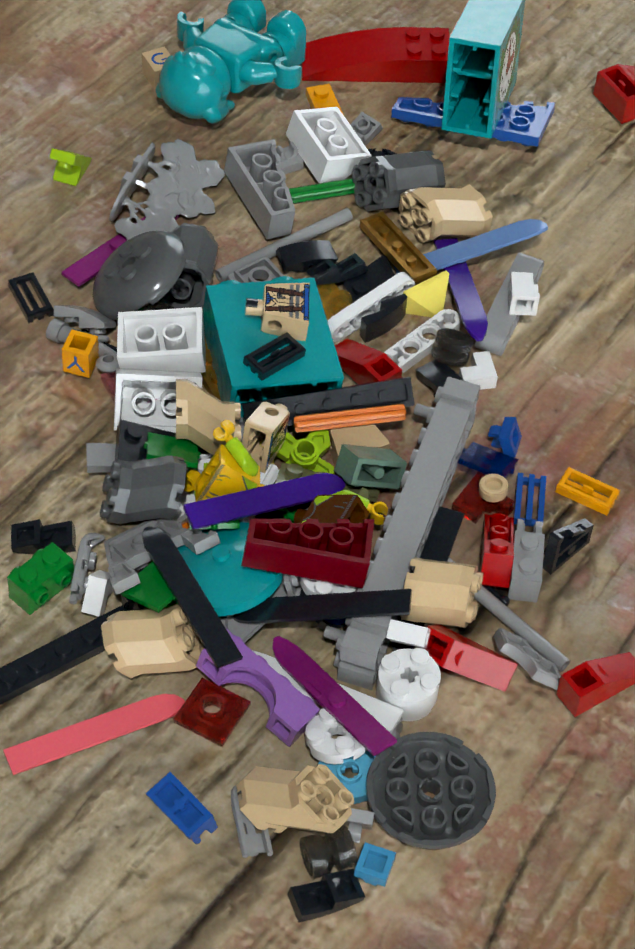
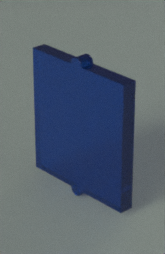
(487, 460)

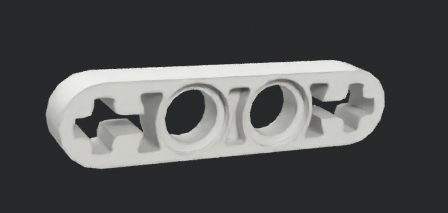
(349, 318)
(422, 344)

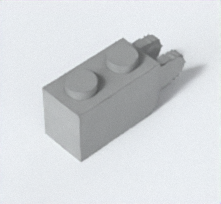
(527, 563)

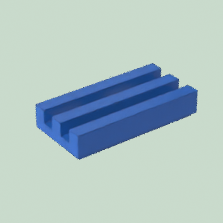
(531, 481)

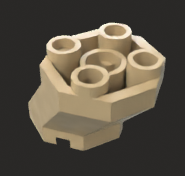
(444, 212)
(201, 413)
(443, 592)
(151, 641)
(295, 799)

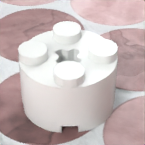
(409, 682)

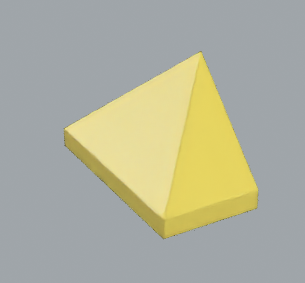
(428, 296)

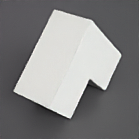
(481, 371)
(96, 593)
(408, 634)

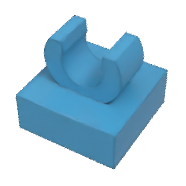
(374, 864)

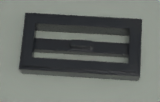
(36, 312)
(278, 358)

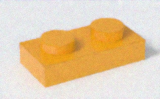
(321, 97)

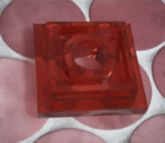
(212, 726)

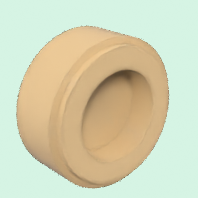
(493, 488)

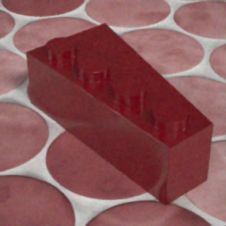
(311, 549)

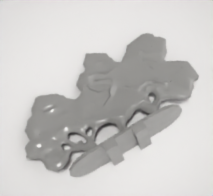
(171, 193)

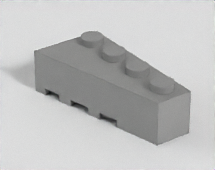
(261, 185)

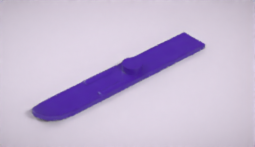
(465, 295)
(261, 499)

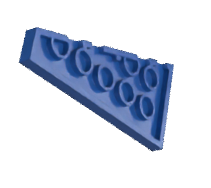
(517, 123)

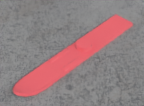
(92, 732)

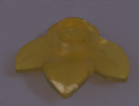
(333, 299)

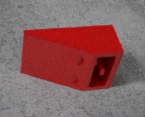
(616, 91)

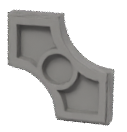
(520, 651)

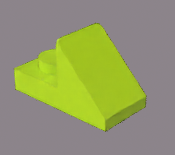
(69, 166)

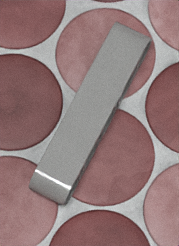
(500, 322)

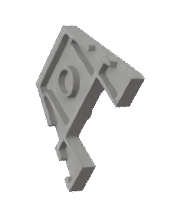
(127, 552)

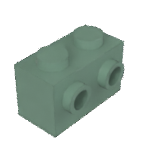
(370, 467)

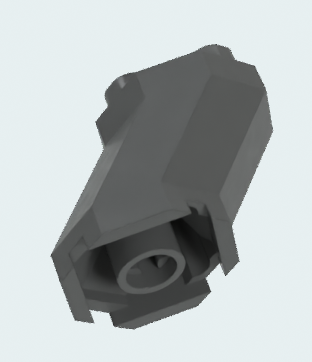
(383, 178)
(198, 268)
(143, 489)

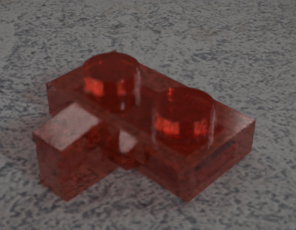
(474, 506)

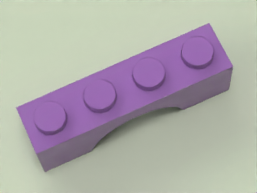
(287, 706)

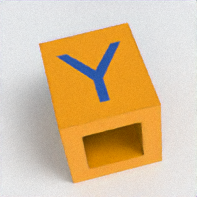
(80, 353)

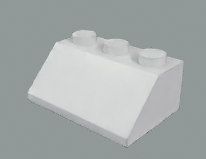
(326, 143)
(162, 340)
(137, 387)

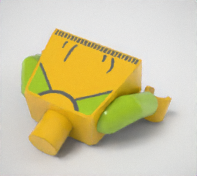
(228, 470)

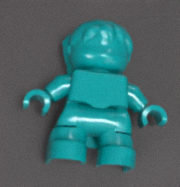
(231, 59)

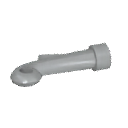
(107, 361)

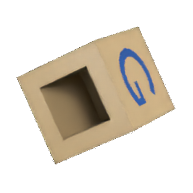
(152, 64)

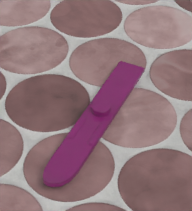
(90, 264)
(332, 697)

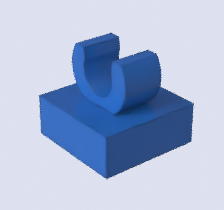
(507, 436)

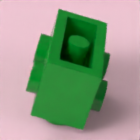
(40, 578)

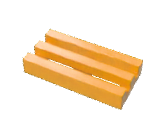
(585, 494)

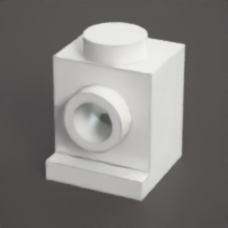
(523, 294)

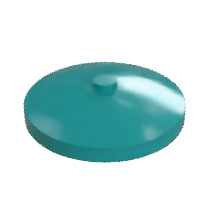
(224, 580)

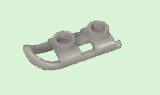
(85, 561)
(251, 842)

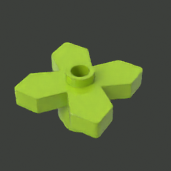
(307, 451)

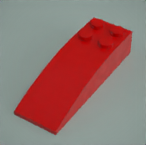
(379, 56)

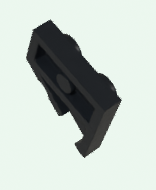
(378, 273)
(131, 440)
(566, 543)

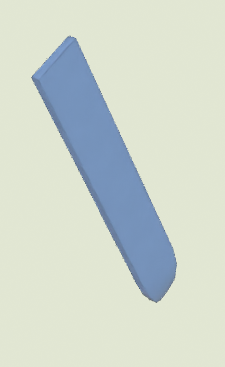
(484, 243)

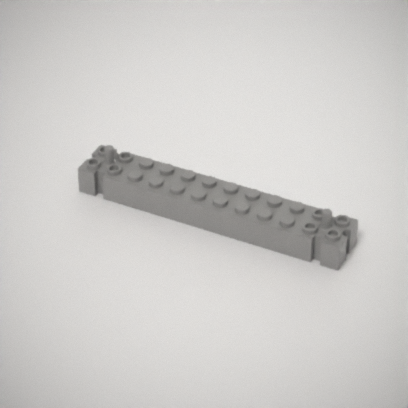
(408, 527)

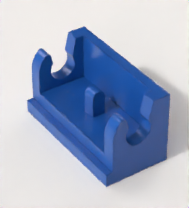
(182, 807)

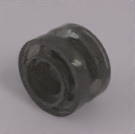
(452, 347)

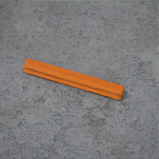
(349, 418)

